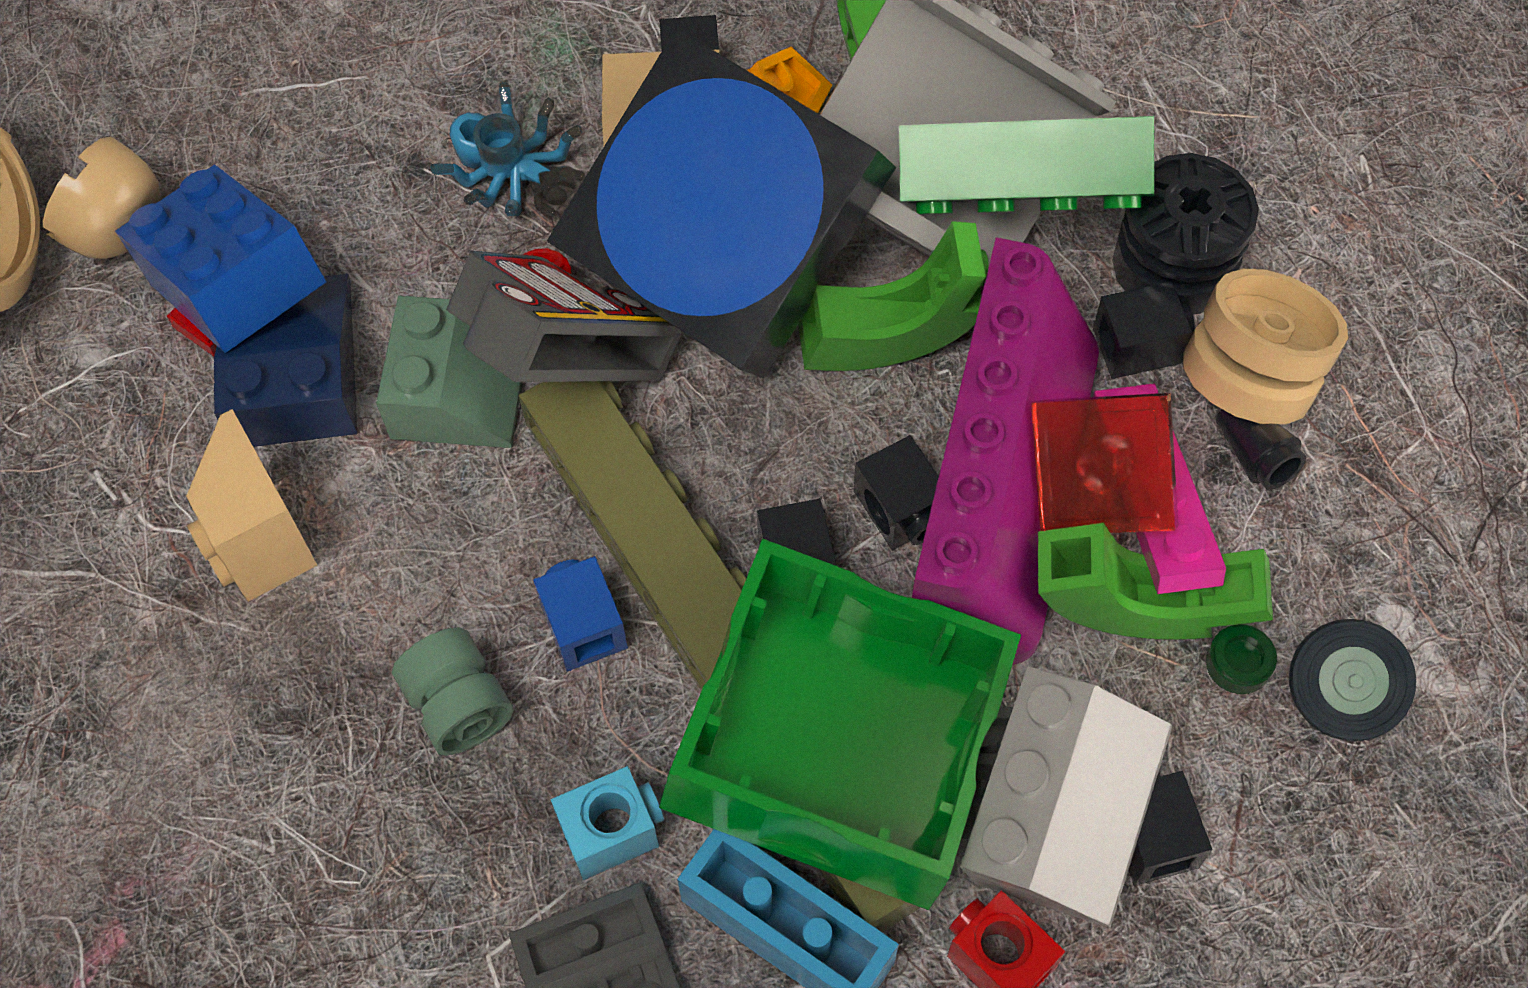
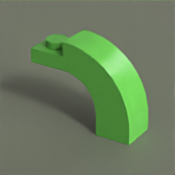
(901, 318)
(1111, 589)

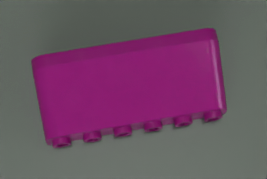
(985, 505)

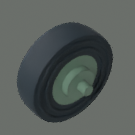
(1352, 679)

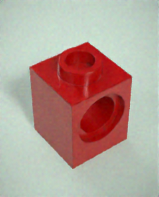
(1001, 916)

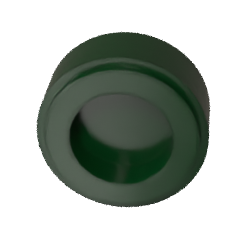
(1241, 659)

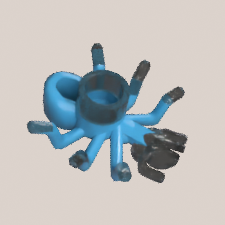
(497, 149)

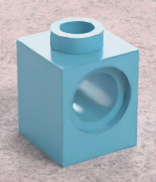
(598, 850)

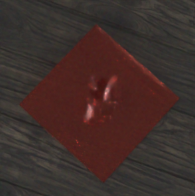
(1106, 462)

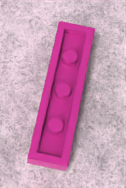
(1190, 554)

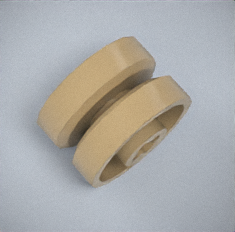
(1264, 346)

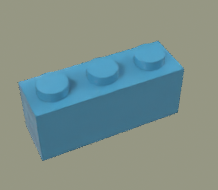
(784, 917)

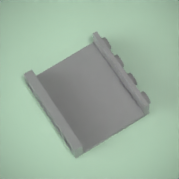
(945, 68)

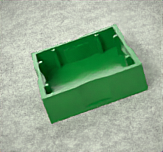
(843, 725)

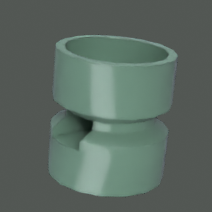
(449, 686)

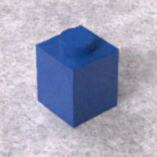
(580, 612)

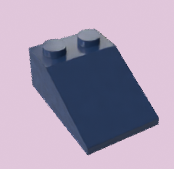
(294, 372)

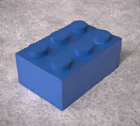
(221, 256)

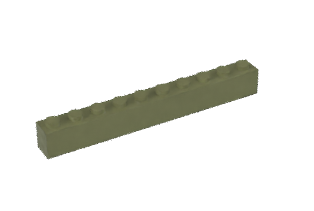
(656, 546)

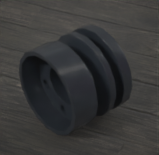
(1188, 230)

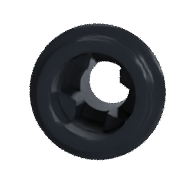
(1264, 450)

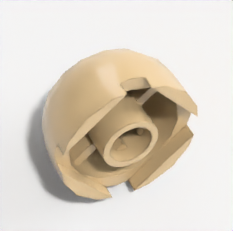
(100, 200)

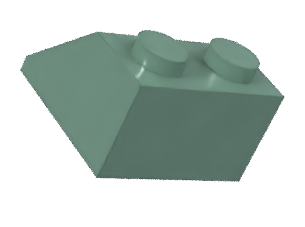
(438, 387)

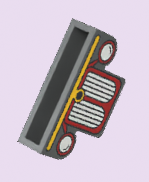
(554, 328)

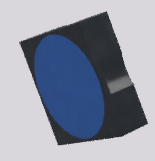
(720, 203)

